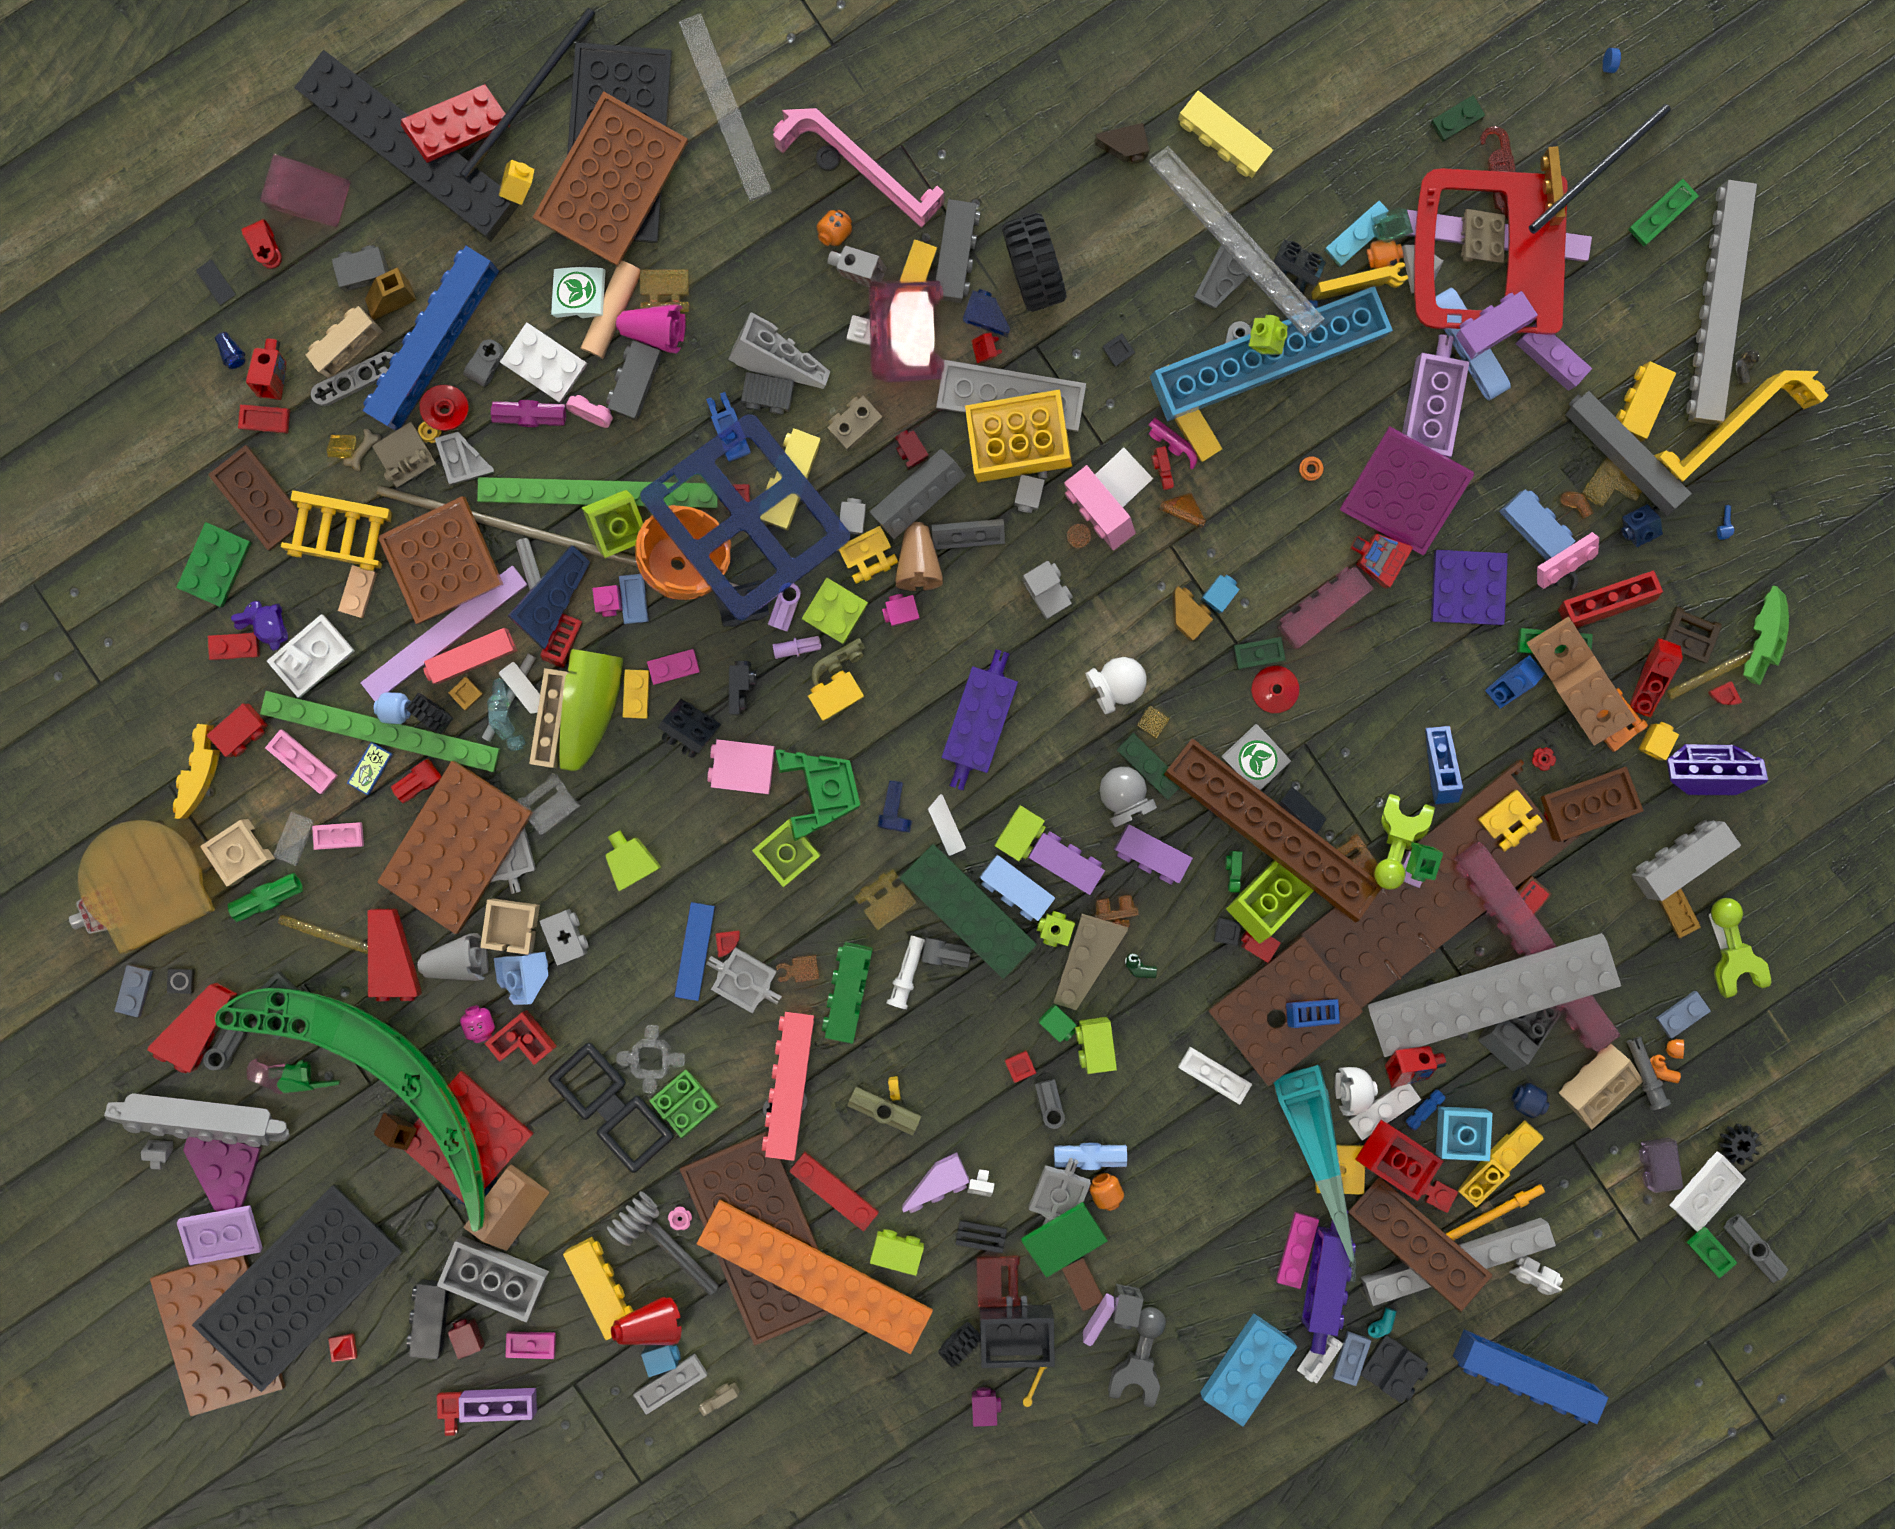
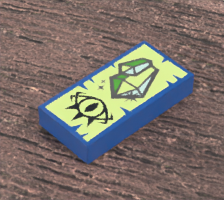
(370, 768)

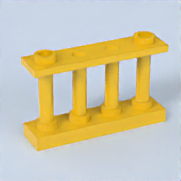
(352, 512)

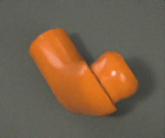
(1661, 1070)

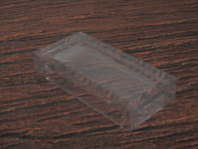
(294, 838)

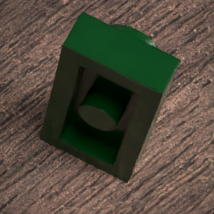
(1458, 118)
(1259, 653)

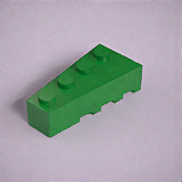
(848, 992)

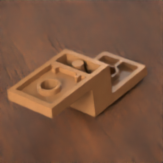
(1581, 681)

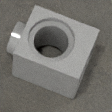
(1028, 493)
(853, 515)

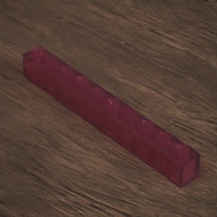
(1529, 937)

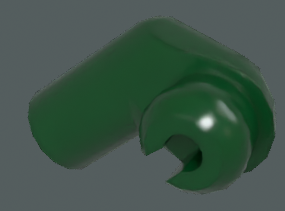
(1137, 968)

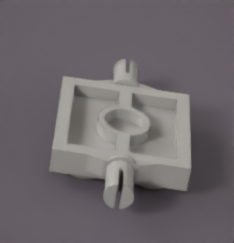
(516, 863)
(743, 980)
(1058, 1191)

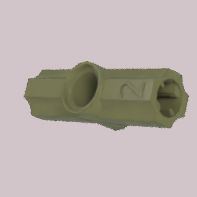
(898, 1118)

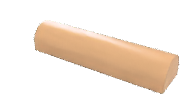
(615, 302)

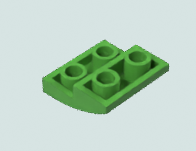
(684, 1103)

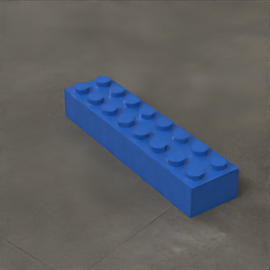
(431, 338)

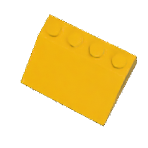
(1018, 436)

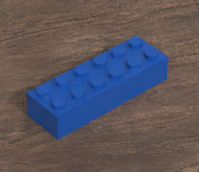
(1530, 1377)

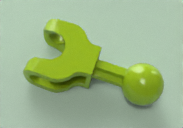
(1401, 833)
(1737, 956)

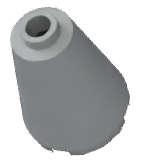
(456, 960)

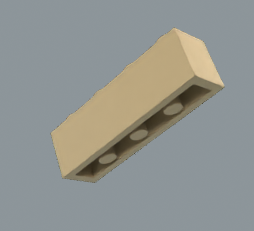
(547, 729)

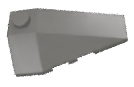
(768, 353)

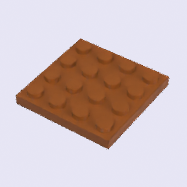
(440, 560)

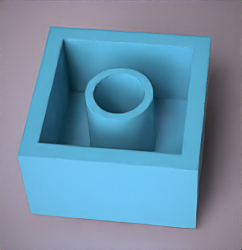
(1464, 1133)

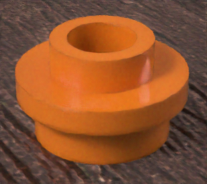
(1317, 465)

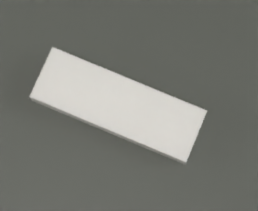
(1215, 1075)

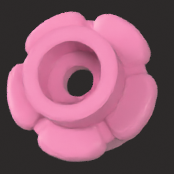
(686, 1218)

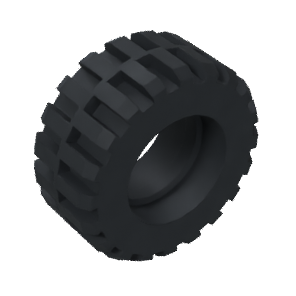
(1034, 262)

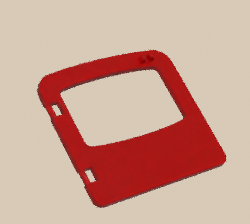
(1534, 260)

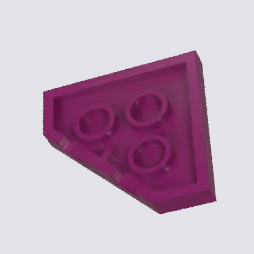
(223, 1170)

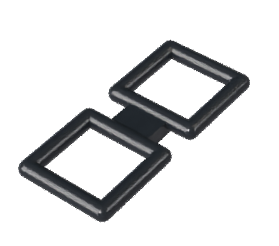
(611, 1107)

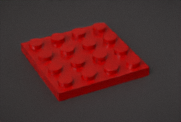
(493, 1127)

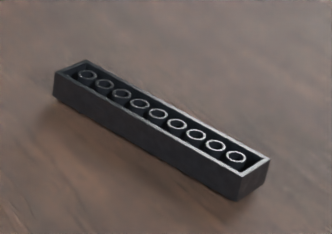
(378, 126)

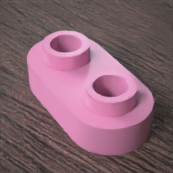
(596, 414)

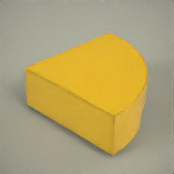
(894, 1088)

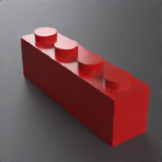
(1612, 599)

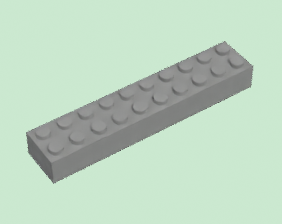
(1494, 994)

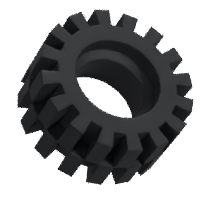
(429, 713)
(960, 1344)

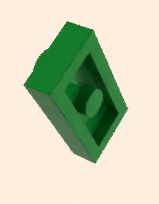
(1711, 1252)

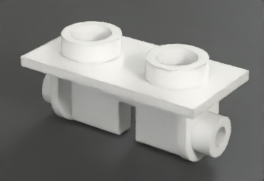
(1546, 1280)
(1316, 1364)

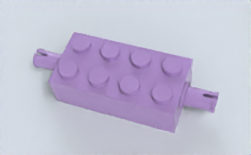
(1436, 398)

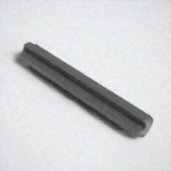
(681, 1258)

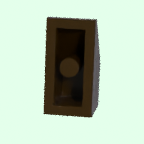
(1125, 143)

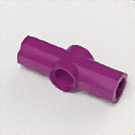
(528, 413)

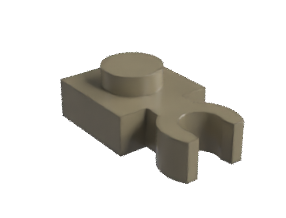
(723, 1395)

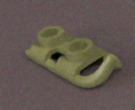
(833, 661)

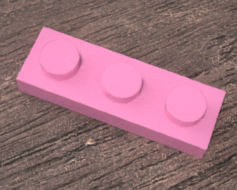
(1567, 560)
(301, 761)

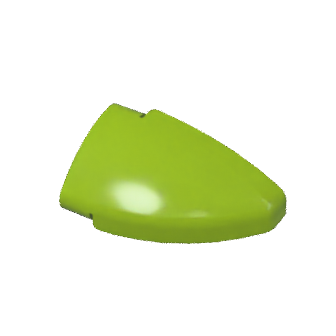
(587, 705)

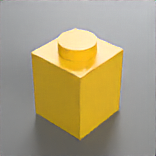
(1658, 741)

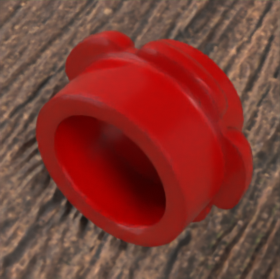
(1537, 758)

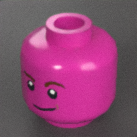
(477, 1024)

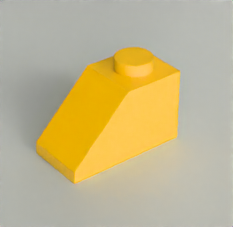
(516, 181)

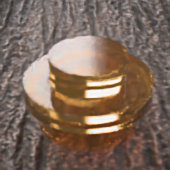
(1078, 535)

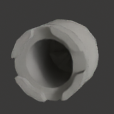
(1124, 793)

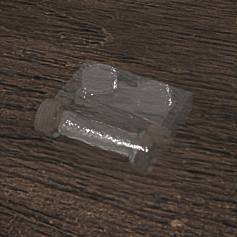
(553, 809)

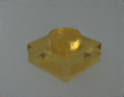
(341, 446)
(1153, 722)

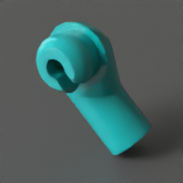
(1384, 1325)

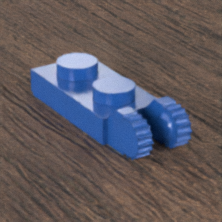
(722, 422)

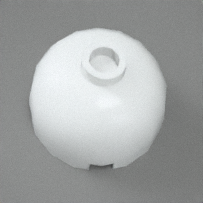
(1355, 1090)

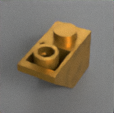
(389, 293)
(1188, 615)

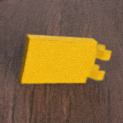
(1359, 281)

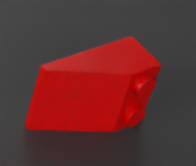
(1399, 1160)

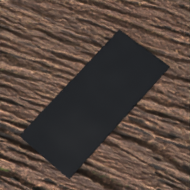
(215, 282)

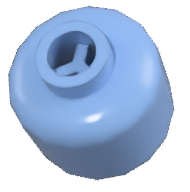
(392, 708)

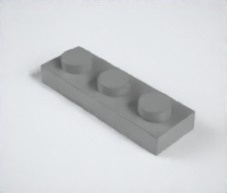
(670, 1384)

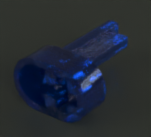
(889, 818)

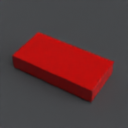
(264, 419)

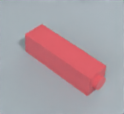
(469, 656)

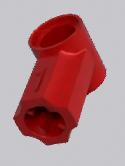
(421, 778)

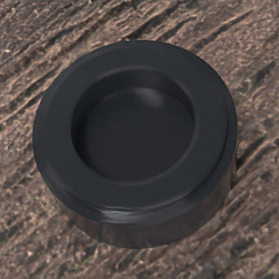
(828, 158)

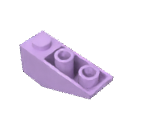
(942, 1178)

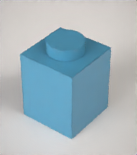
(1220, 593)
(660, 1358)

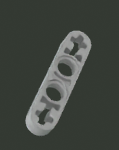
(353, 375)

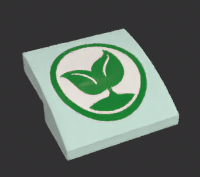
(578, 292)

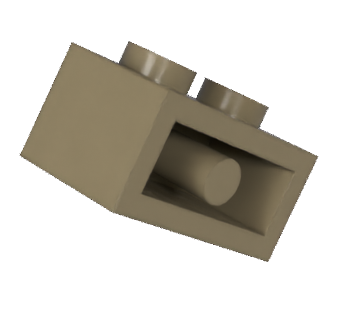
(854, 422)

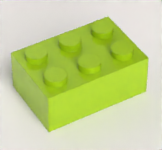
(1268, 901)

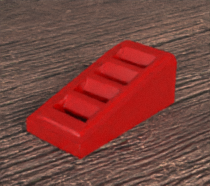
(565, 652)

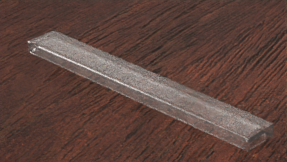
(725, 107)

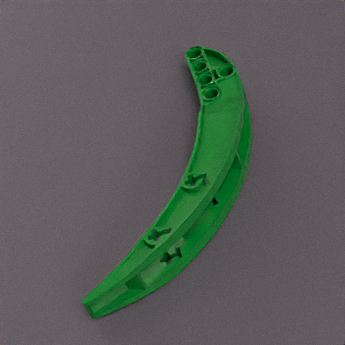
(385, 1055)

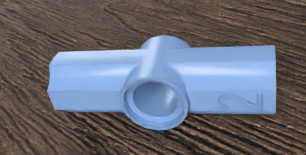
(1091, 1155)

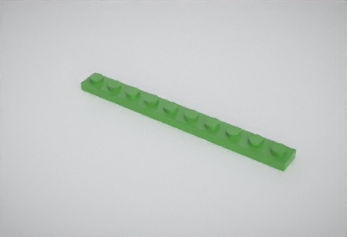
(585, 492)
(374, 730)

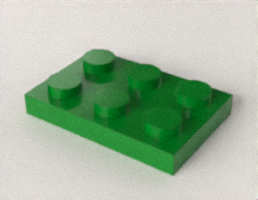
(214, 564)

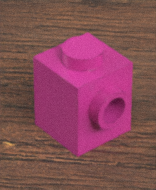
(607, 600)
(900, 610)

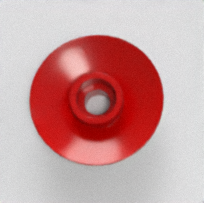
(443, 397)
(1264, 695)

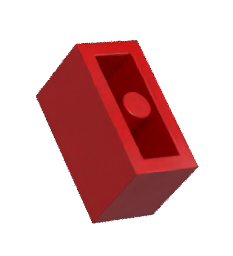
(237, 731)

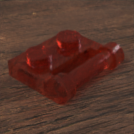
(989, 1280)

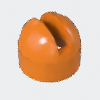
(1675, 1048)

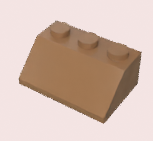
(509, 1208)

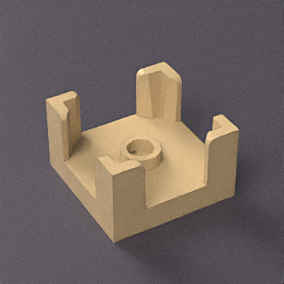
(236, 852)

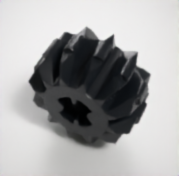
(1748, 1146)

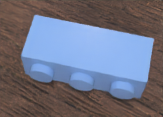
(1016, 888)

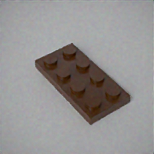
(256, 497)
(1591, 804)

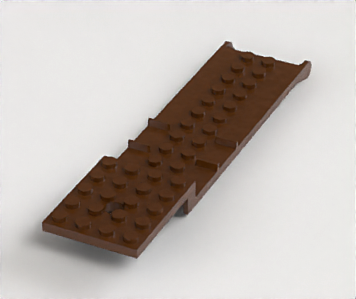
(1394, 935)

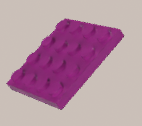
(1406, 490)

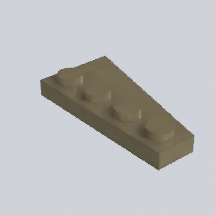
(1088, 955)

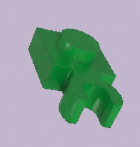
(1233, 863)

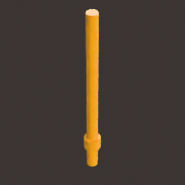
(1520, 1199)

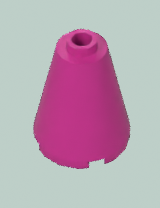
(654, 326)

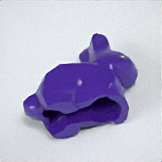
(266, 623)

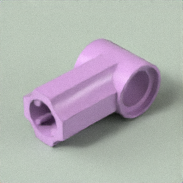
(784, 610)

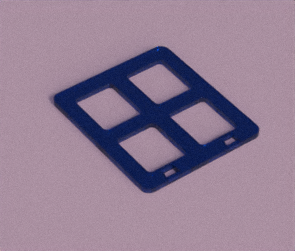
(745, 517)

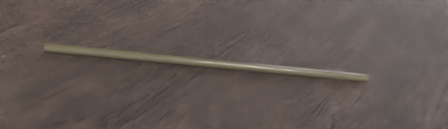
(512, 527)

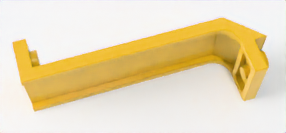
(1798, 384)

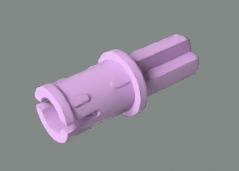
(797, 647)

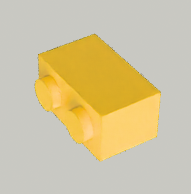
(836, 695)

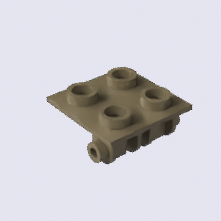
(1483, 236)
(403, 455)

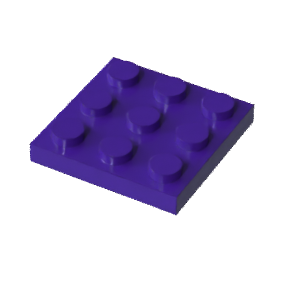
(1469, 587)

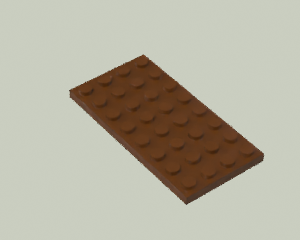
(763, 1190)

